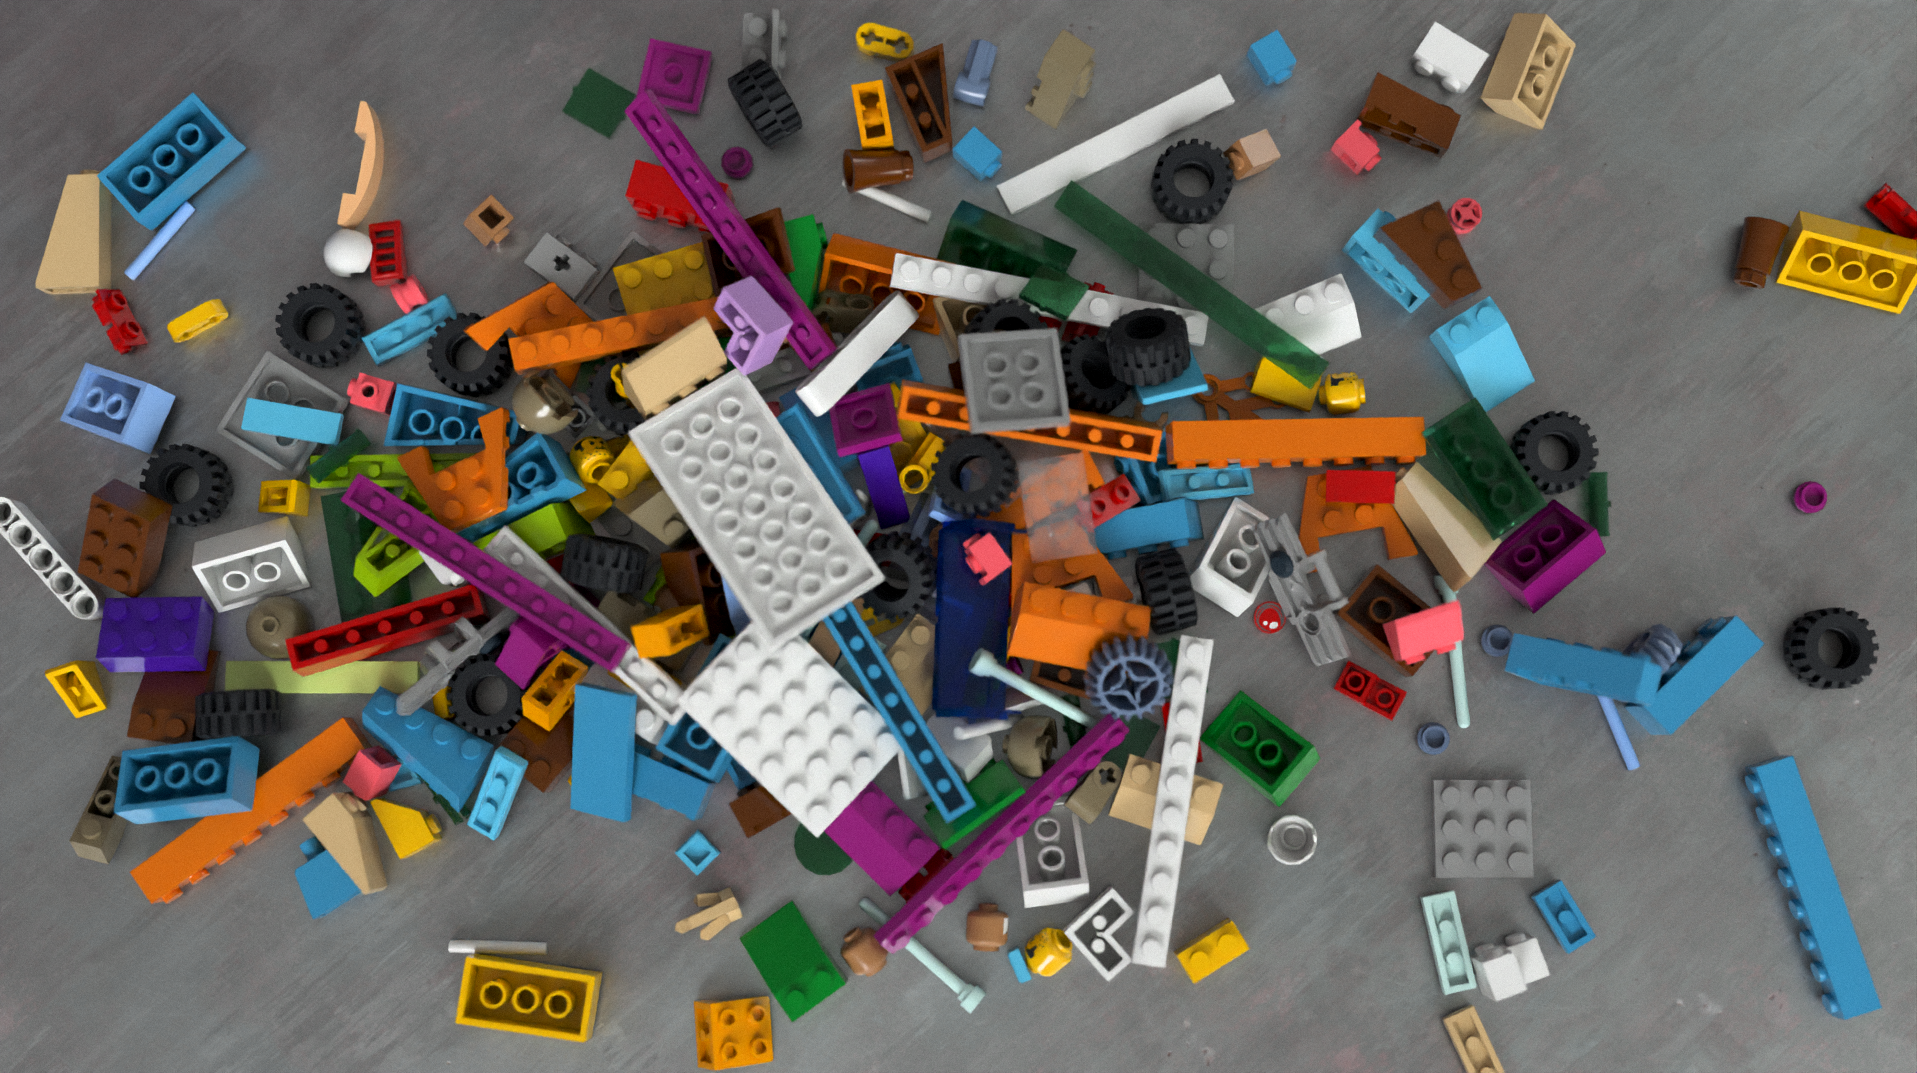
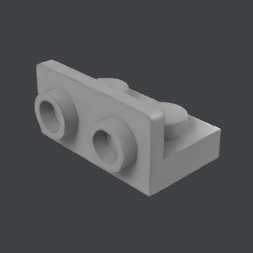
(763, 39)

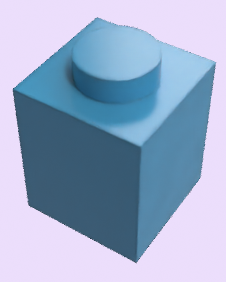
(1272, 58)
(978, 154)

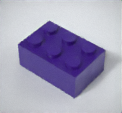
(155, 634)

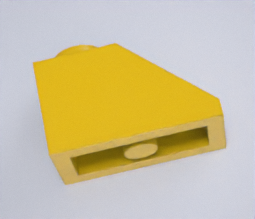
(407, 826)

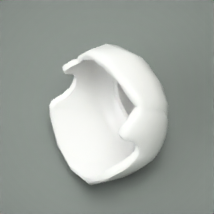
(347, 252)
(1292, 839)

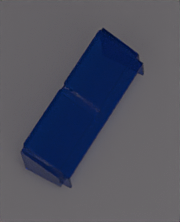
(969, 620)

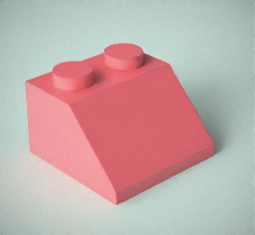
(1425, 631)

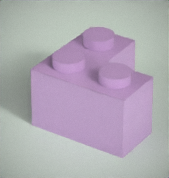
(756, 323)

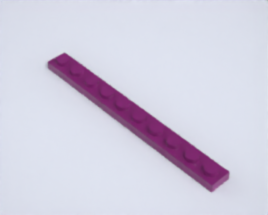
(727, 224)
(486, 573)
(1001, 833)

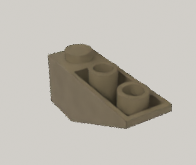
(99, 827)

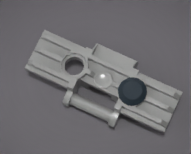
(1289, 582)
(440, 663)

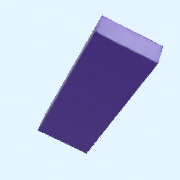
(884, 486)

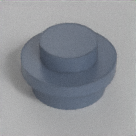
(1496, 640)
(1433, 738)

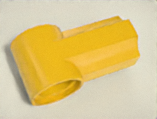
(922, 463)

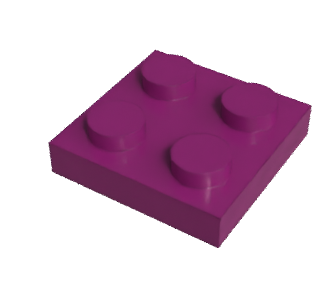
(676, 75)
(865, 420)

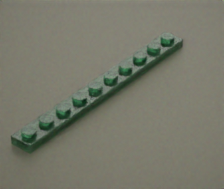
(1192, 285)

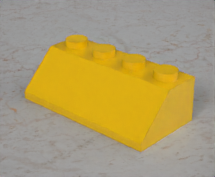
(1849, 262)

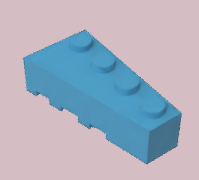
(536, 478)
(1584, 669)

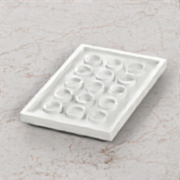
(791, 724)

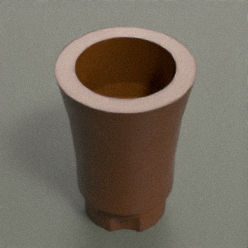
(876, 168)
(1758, 251)

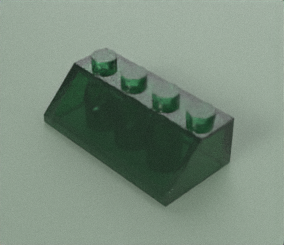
(999, 245)
(1484, 469)
(346, 536)

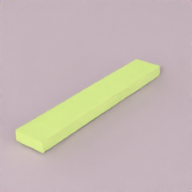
(351, 678)

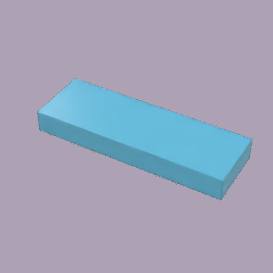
(409, 330)
(292, 421)
(1205, 483)
(497, 792)

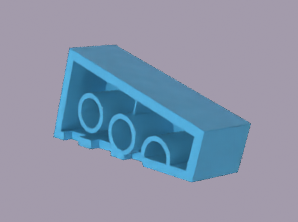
(441, 419)
(429, 746)

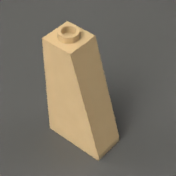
(80, 239)
(1442, 526)

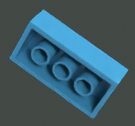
(171, 161)
(1697, 673)
(691, 743)
(187, 780)

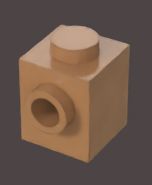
(1252, 154)
(489, 221)

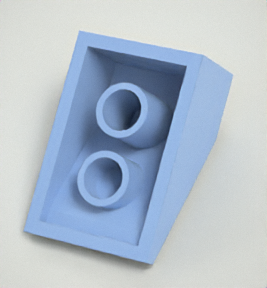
(118, 407)

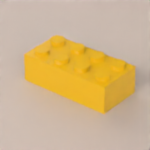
(528, 997)

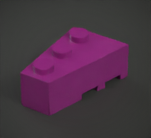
(532, 647)

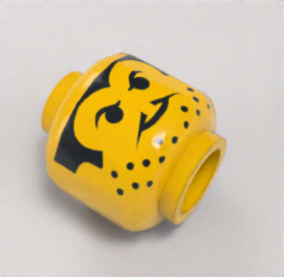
(1342, 393)
(591, 458)
(1048, 951)

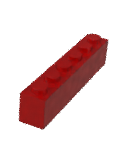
(386, 630)

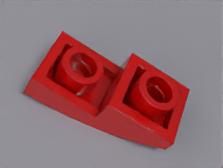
(1360, 486)
(1370, 691)

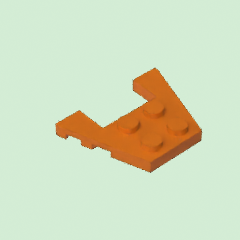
(533, 313)
(470, 487)
(1336, 518)
(1065, 571)

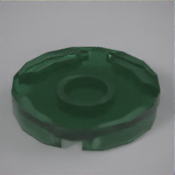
(819, 854)

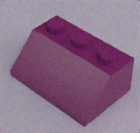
(1545, 555)
(881, 839)

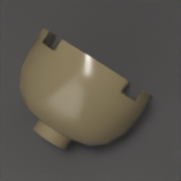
(542, 404)
(274, 622)
(1031, 745)

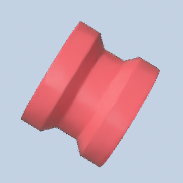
(1468, 210)
(409, 293)

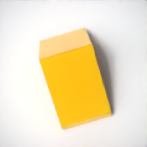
(284, 497)
(78, 687)

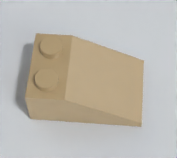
(350, 838)

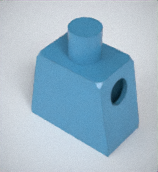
(323, 880)

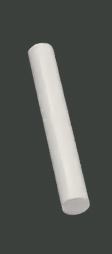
(897, 202)
(985, 727)
(498, 947)

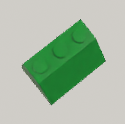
(990, 791)

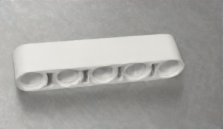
(857, 353)
(62, 563)

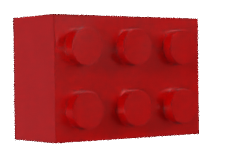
(657, 195)

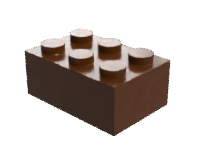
(124, 538)
(1376, 601)

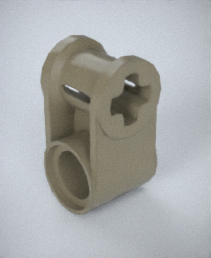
(844, 310)
(1091, 795)

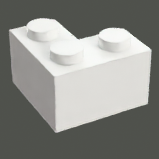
(1093, 930)
(1509, 966)

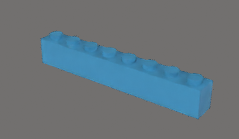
(899, 712)
(1812, 887)

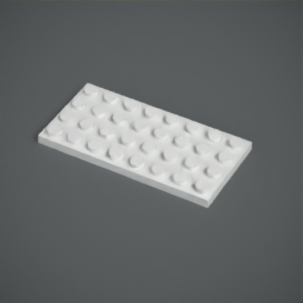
(756, 507)

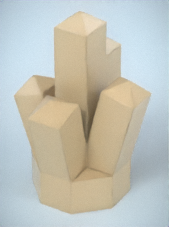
(723, 912)

